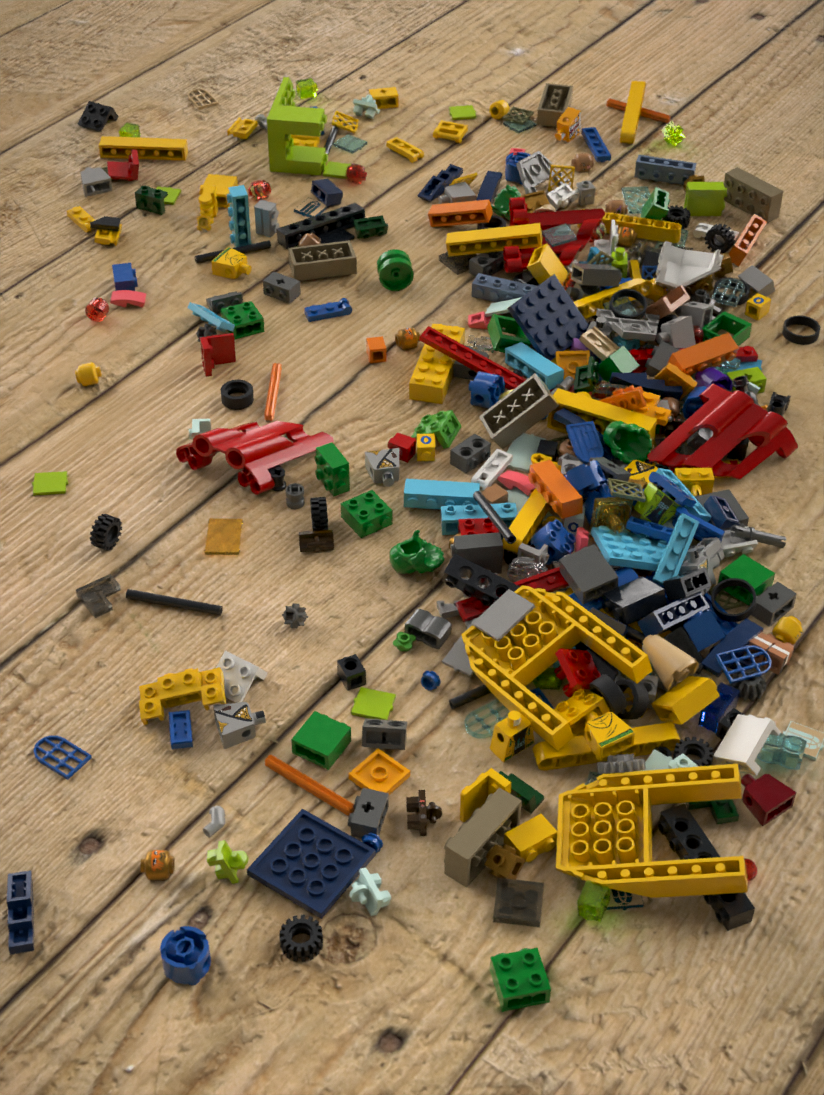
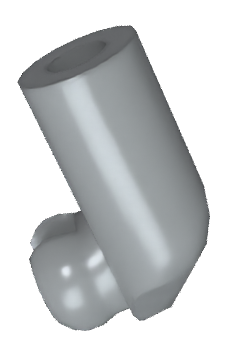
(218, 821)

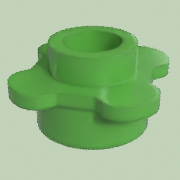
(404, 641)

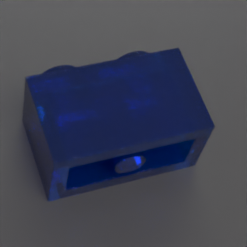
(719, 707)

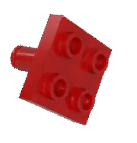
(577, 668)

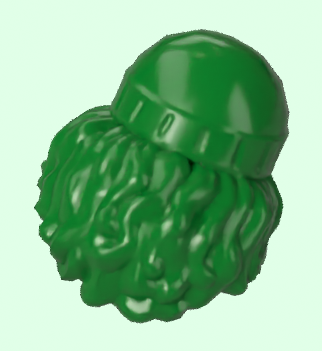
(501, 204)
(627, 441)
(415, 555)

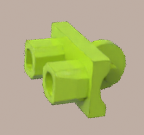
(226, 861)

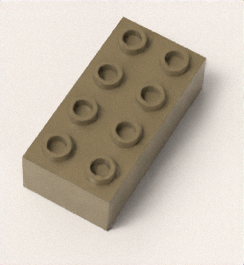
(553, 104)
(752, 194)
(322, 260)
(518, 411)
(469, 847)

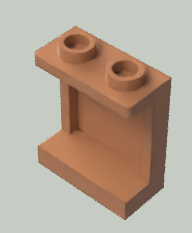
(668, 302)

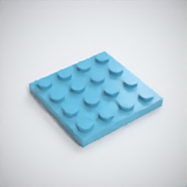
(629, 549)

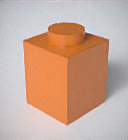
(376, 349)

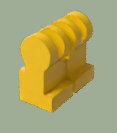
(208, 202)

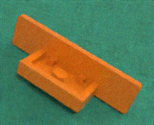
(628, 399)

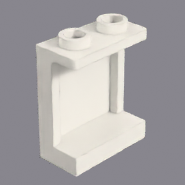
(745, 741)

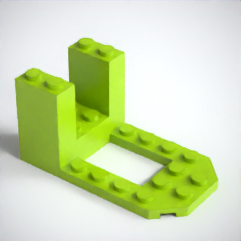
(287, 120)

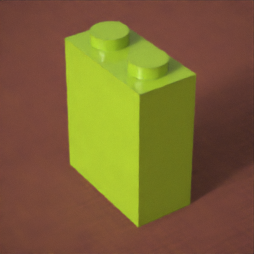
(705, 198)

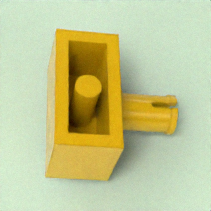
(696, 480)

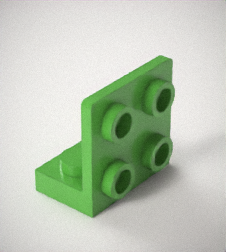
(442, 424)

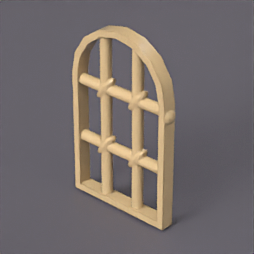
(201, 101)

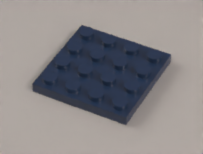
(549, 318)
(311, 863)

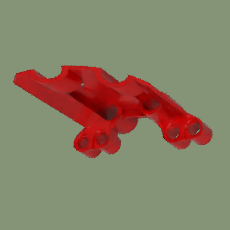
(518, 259)
(731, 419)
(252, 450)

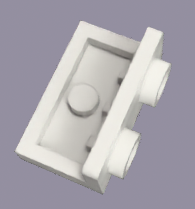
(562, 196)
(734, 545)

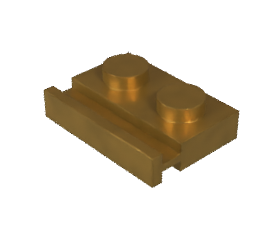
(535, 200)

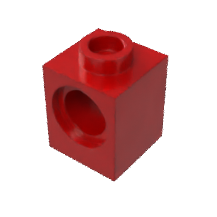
(406, 446)

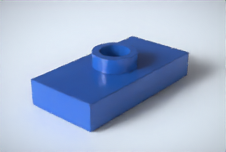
(180, 729)

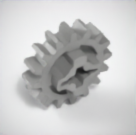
(621, 763)

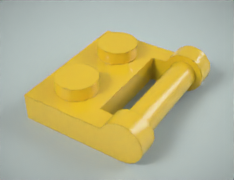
(450, 131)
(303, 140)

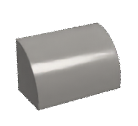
(758, 281)

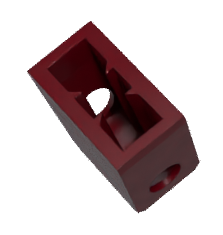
(766, 797)

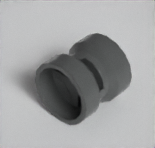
(295, 496)

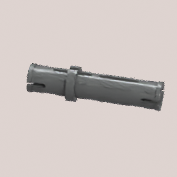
(751, 534)

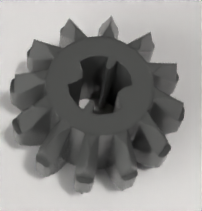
(750, 688)

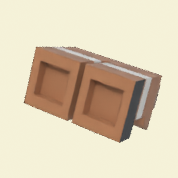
(779, 652)

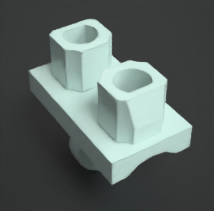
(366, 104)
(367, 892)

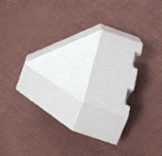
(685, 266)

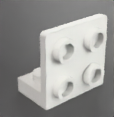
(608, 246)
(238, 676)

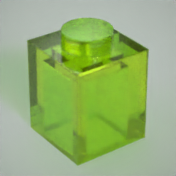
(306, 88)
(130, 130)
(593, 901)

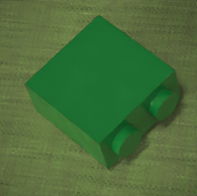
(656, 205)
(245, 318)
(332, 469)
(366, 513)
(750, 571)
(321, 740)
(520, 979)

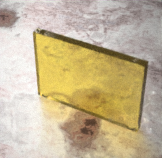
(223, 536)

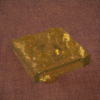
(612, 513)

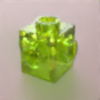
(673, 133)

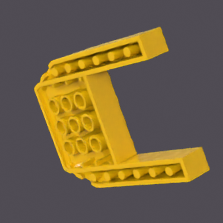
(531, 649)
(608, 832)

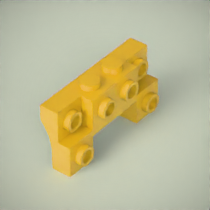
(181, 689)

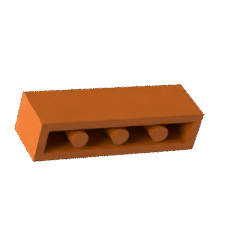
(460, 213)
(746, 239)
(705, 354)
(556, 489)

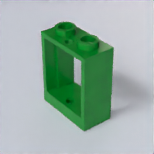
(726, 322)
(503, 341)

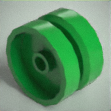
(395, 270)

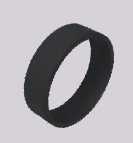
(628, 293)
(743, 299)
(799, 339)
(728, 583)

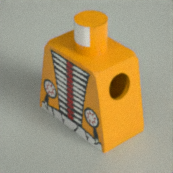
(569, 125)

